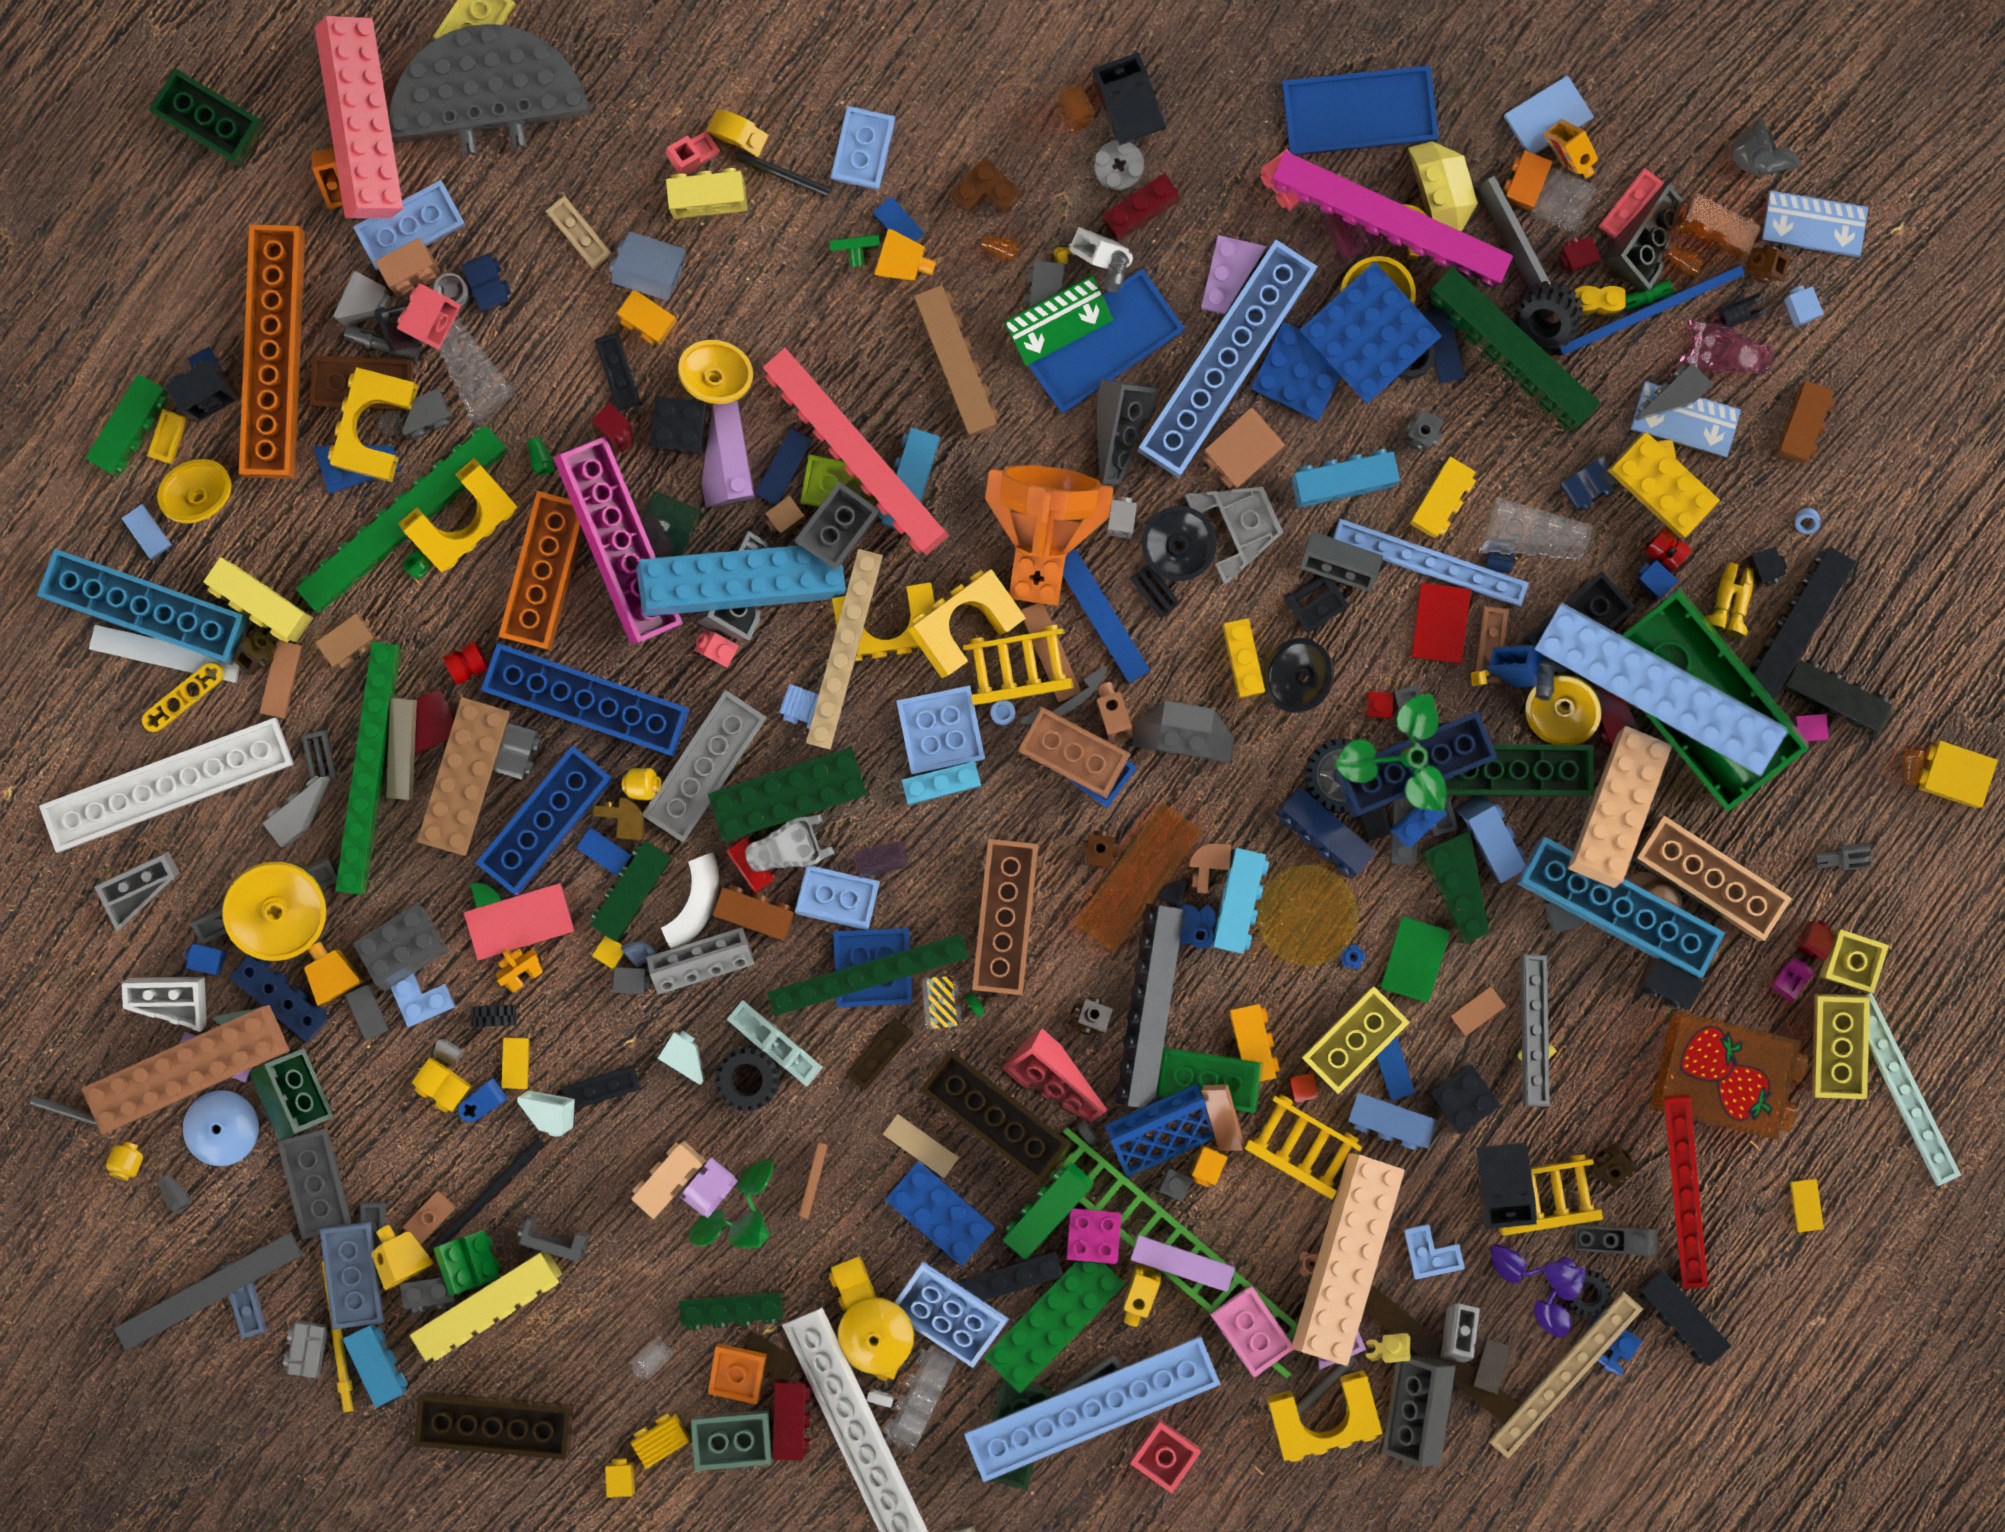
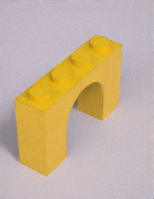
(366, 390)
(446, 547)
(920, 600)
(933, 631)
(1358, 1423)

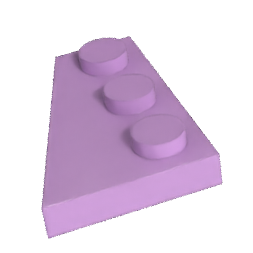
(1229, 269)

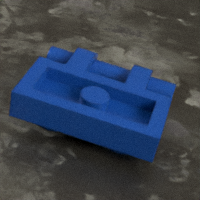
(1623, 1346)

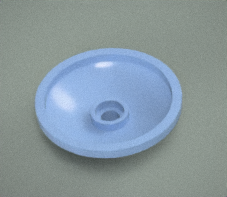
(237, 1123)

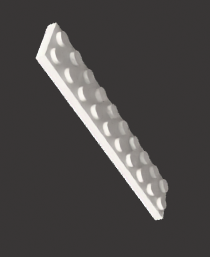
(166, 785)
(853, 1424)

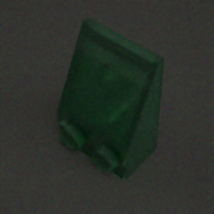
(669, 525)

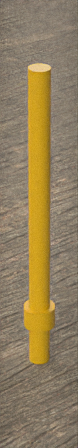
(344, 1385)

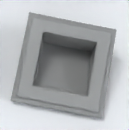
(447, 1052)

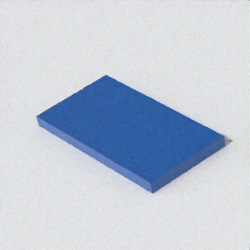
(1360, 110)
(1139, 328)

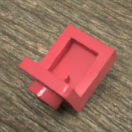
(716, 647)

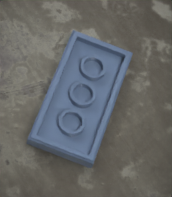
(351, 1275)

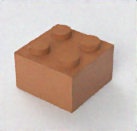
(408, 267)

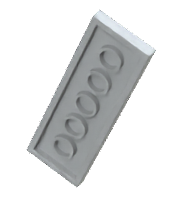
(704, 766)

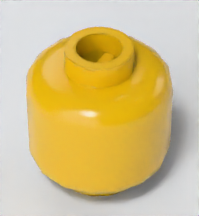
(641, 784)
(124, 1161)

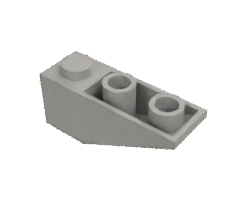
(296, 816)

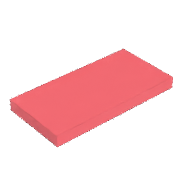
(519, 921)

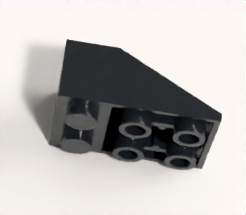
(1128, 98)
(1506, 1186)

